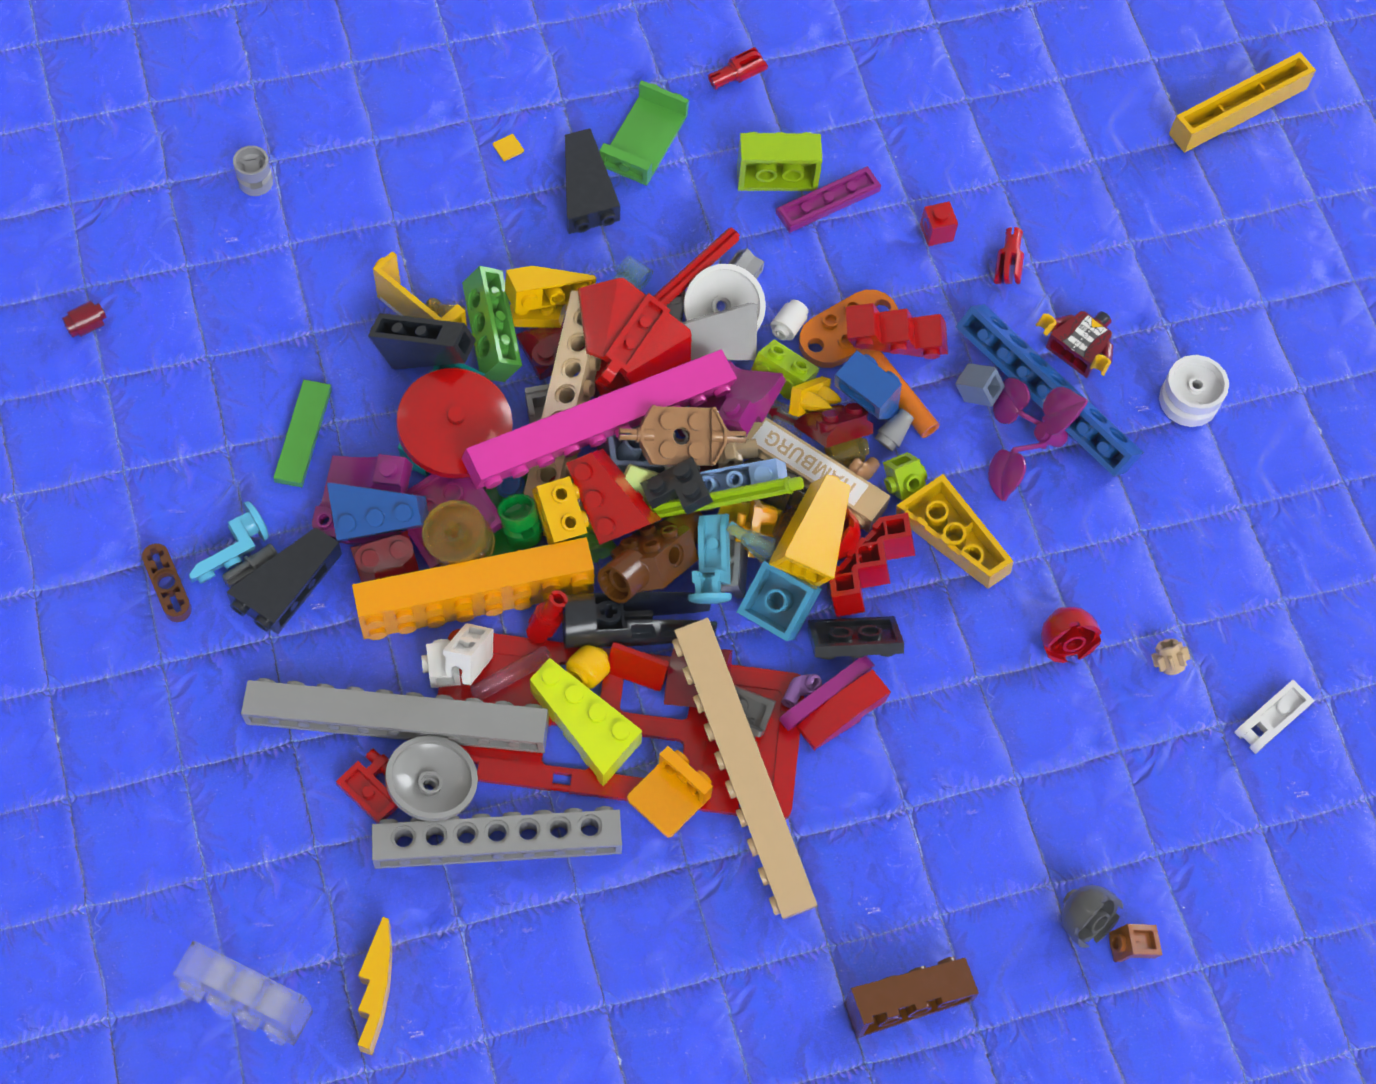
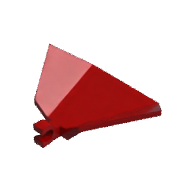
(631, 331)

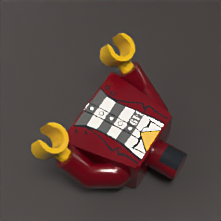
(1080, 340)

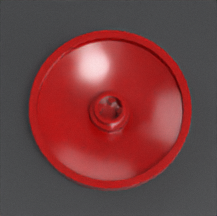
(446, 415)

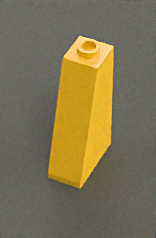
(814, 533)

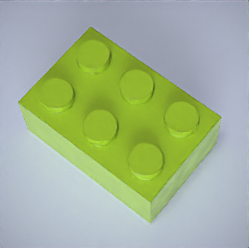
(779, 161)

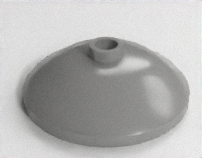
(434, 763)

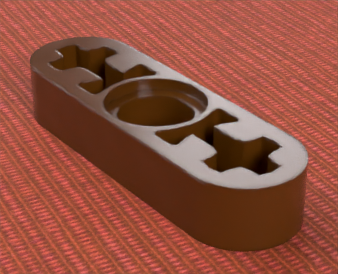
(165, 594)

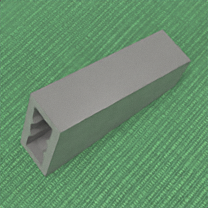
(730, 330)

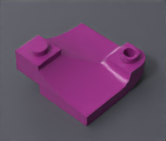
(748, 400)
(377, 472)

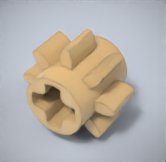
(1170, 656)

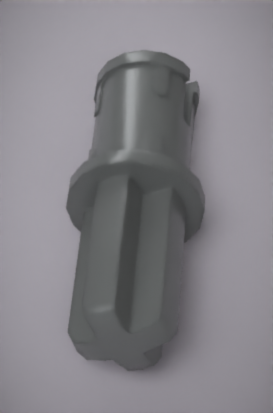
(249, 565)

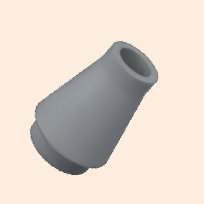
(894, 430)

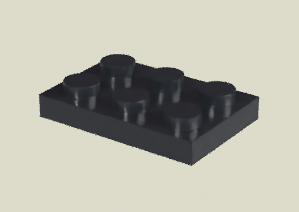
(855, 637)

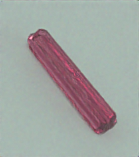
(510, 673)

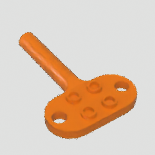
(830, 332)

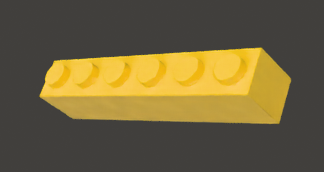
(1241, 102)

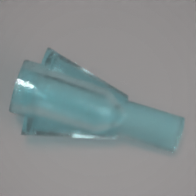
(758, 544)

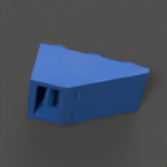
(870, 385)

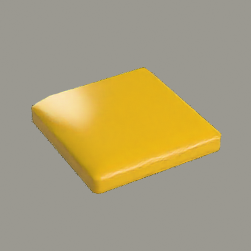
(508, 147)

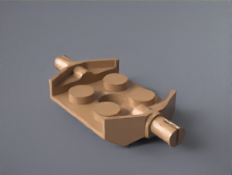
(705, 435)

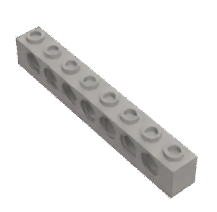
(483, 849)

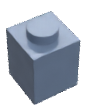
(980, 384)

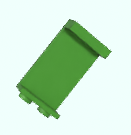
(646, 133)

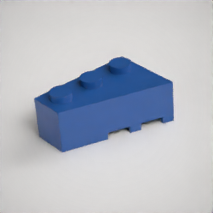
(372, 512)

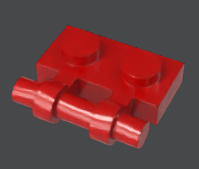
(366, 789)

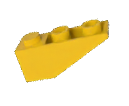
(542, 287)

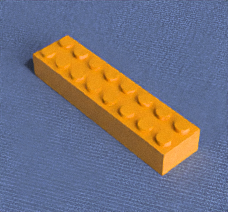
(472, 588)

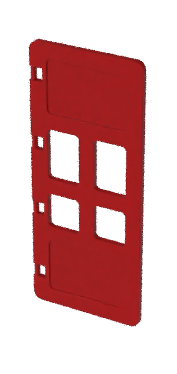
(527, 770)

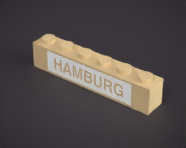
(801, 458)

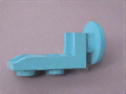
(242, 529)
(713, 560)

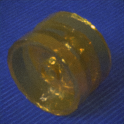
(457, 533)

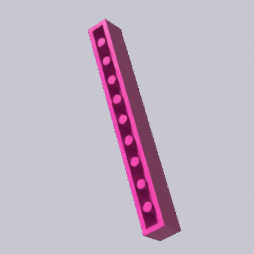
(596, 420)

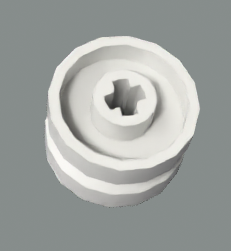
(1193, 390)

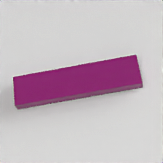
(828, 199)

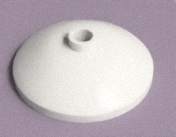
(725, 284)

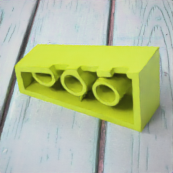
(587, 721)

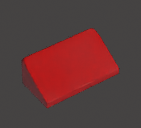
(638, 667)

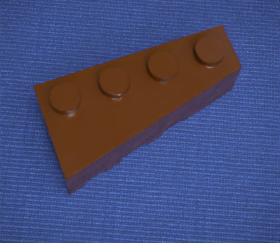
(910, 996)

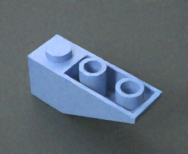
(744, 474)

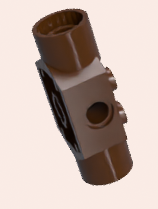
(651, 557)

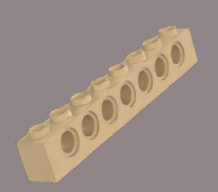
(564, 386)

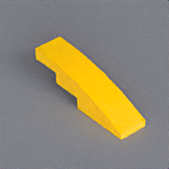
(377, 975)

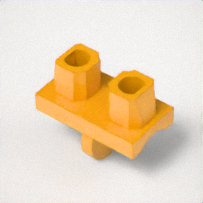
(757, 516)

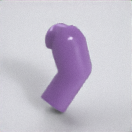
(799, 687)

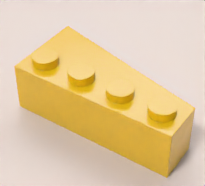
(956, 531)

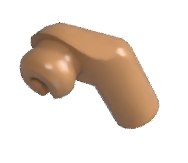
(864, 470)

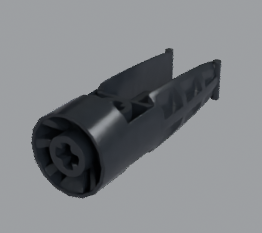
(601, 621)

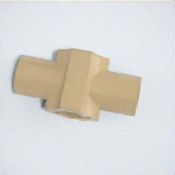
(735, 453)

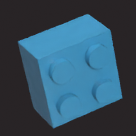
(778, 601)

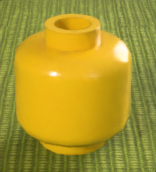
(589, 665)

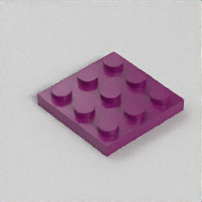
(443, 489)

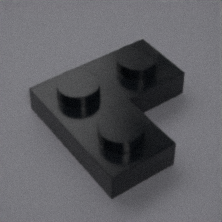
(678, 481)

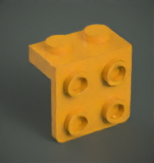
(671, 792)

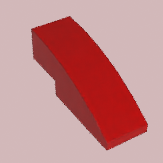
(844, 710)

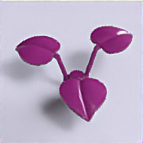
(1060, 411)

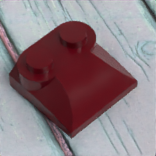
(541, 348)
(836, 425)
(385, 557)

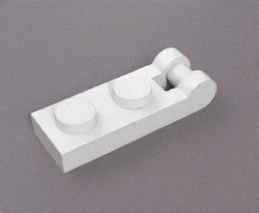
(1275, 715)

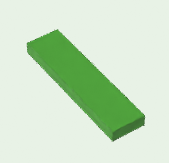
(302, 433)

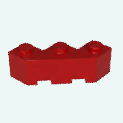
(896, 331)
(867, 562)

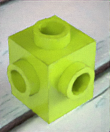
(904, 475)

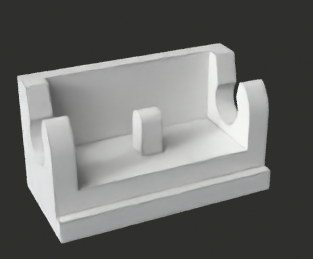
(470, 651)

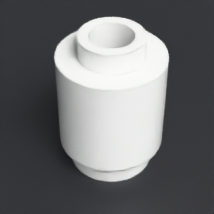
(789, 320)

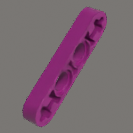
(825, 692)

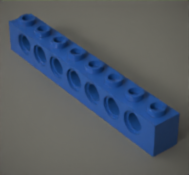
(1021, 362)

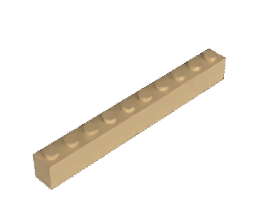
(745, 768)

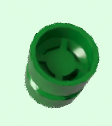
(520, 521)

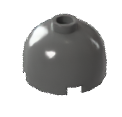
(1089, 913)

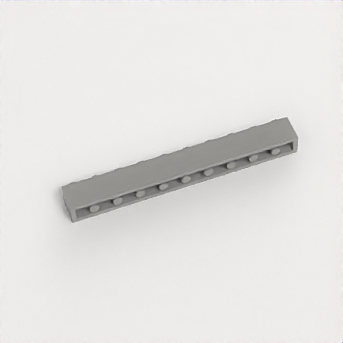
(395, 715)

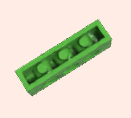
(491, 324)

